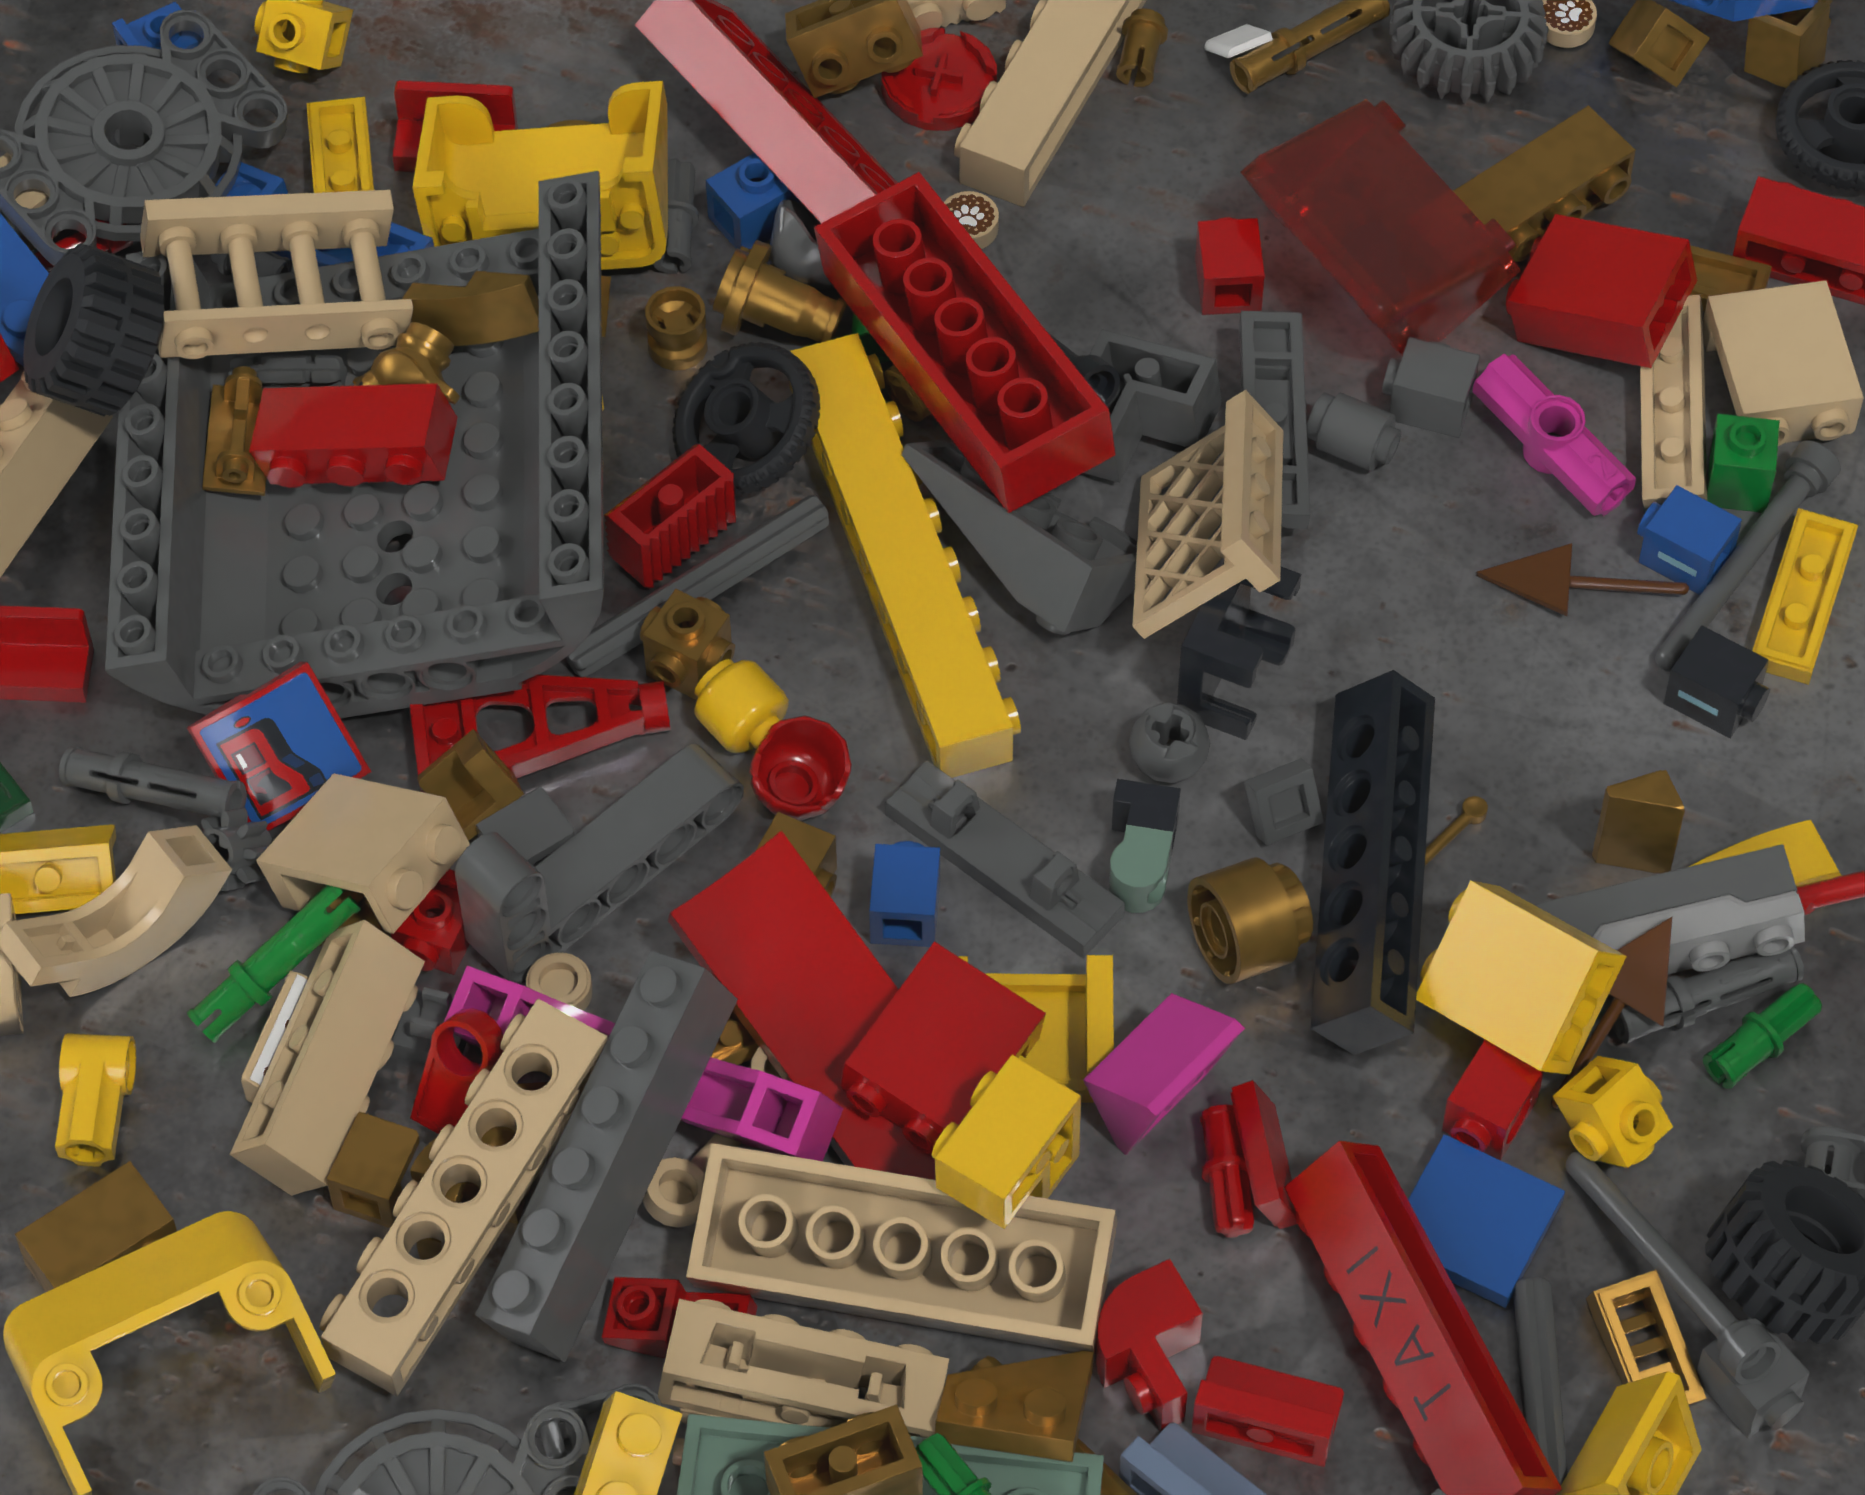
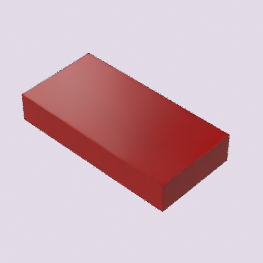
(1264, 1153)

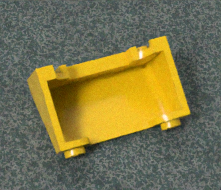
(486, 180)

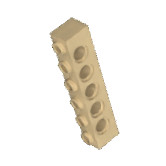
(391, 1347)

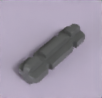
(295, 370)

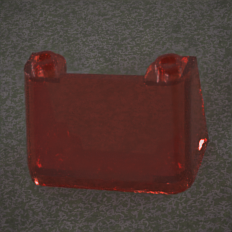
(1384, 223)

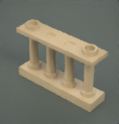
(274, 224)

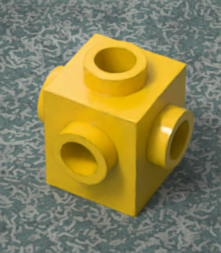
(303, 33)
(1613, 1112)

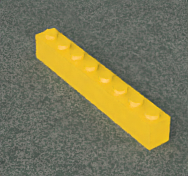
(905, 565)

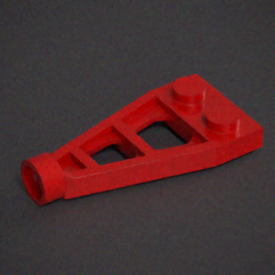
(445, 723)

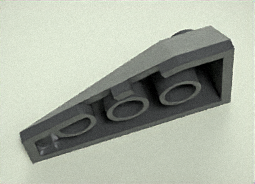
(1044, 558)

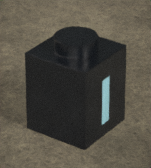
(1717, 682)

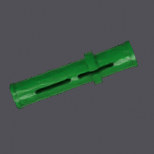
(272, 962)

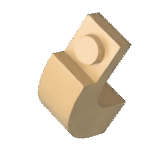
(126, 925)

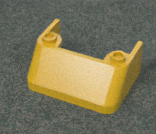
(56, 1331)

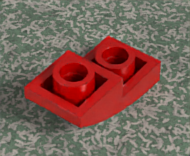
(645, 1308)

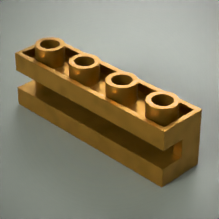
(1557, 173)

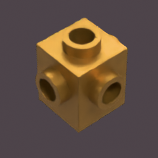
(685, 641)

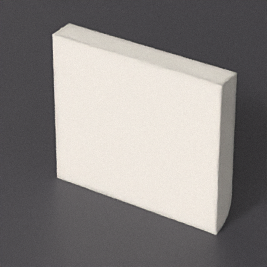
(1238, 41)

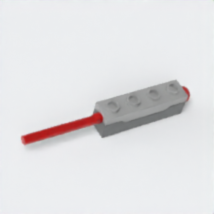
(1716, 907)

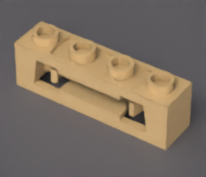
(713, 1339)

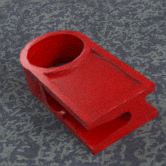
(449, 1073)

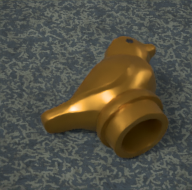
(416, 359)

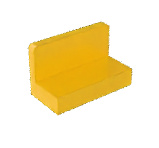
(56, 867)

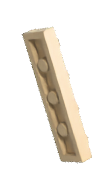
(1675, 411)

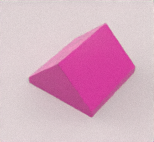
(1158, 1066)

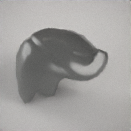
(796, 246)

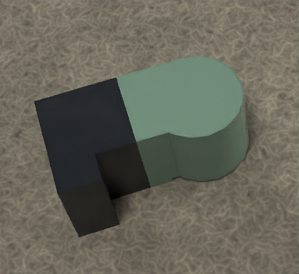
(1143, 859)

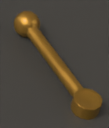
(1473, 812)

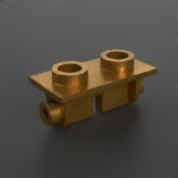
(230, 431)

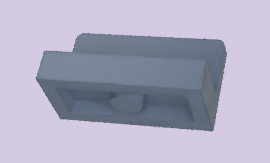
(1179, 1466)

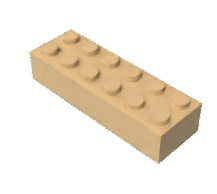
(899, 1250)

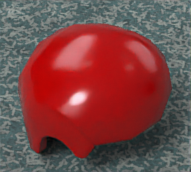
(800, 768)

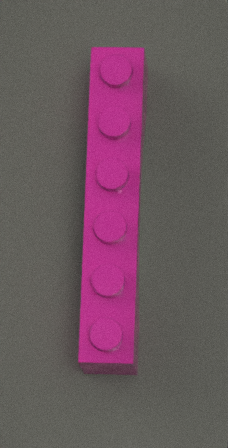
(727, 1099)

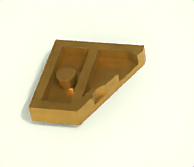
(1018, 1406)

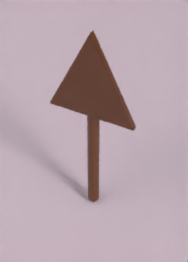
(1547, 579)
(1638, 985)

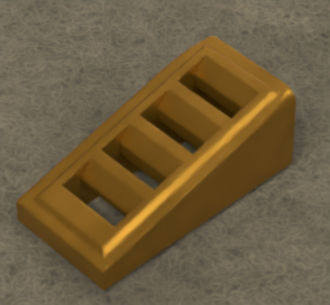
(1660, 1314)

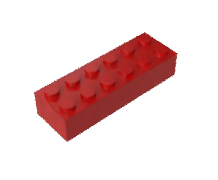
(965, 342)

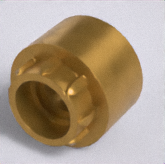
(1249, 918)

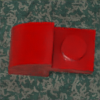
(1138, 1332)

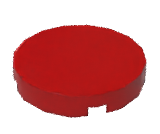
(944, 84)

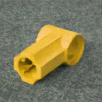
(93, 1080)

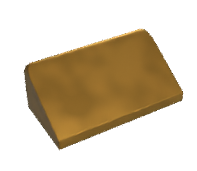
(1640, 824)

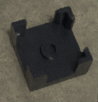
(1229, 645)

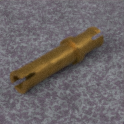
(1258, 66)

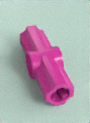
(1573, 458)

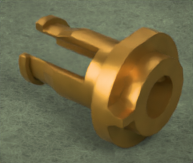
(764, 296)

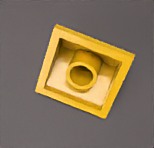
(1639, 1442)

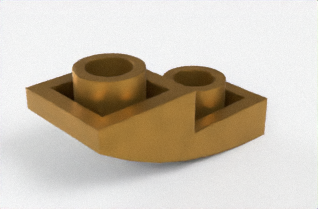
(483, 312)

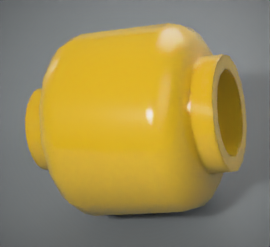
(739, 704)

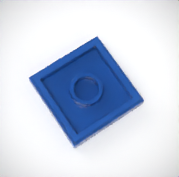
(1483, 1217)

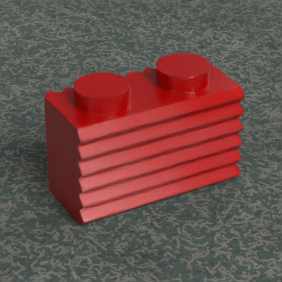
(671, 515)

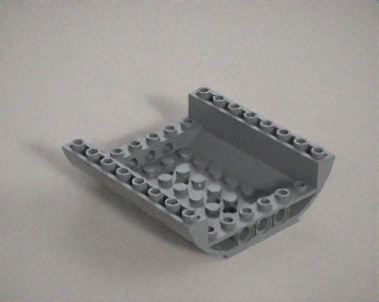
(501, 555)

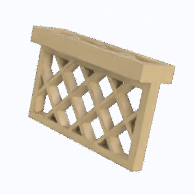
(1245, 505)

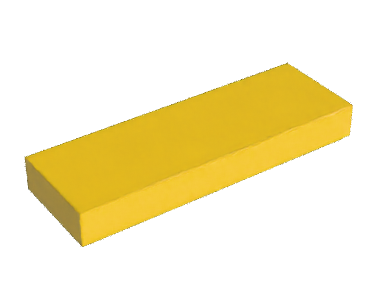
(340, 145)
(1804, 594)

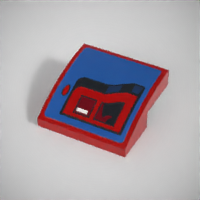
(279, 744)

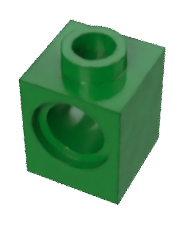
(1742, 462)

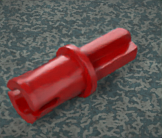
(1226, 1172)

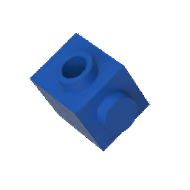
(745, 201)

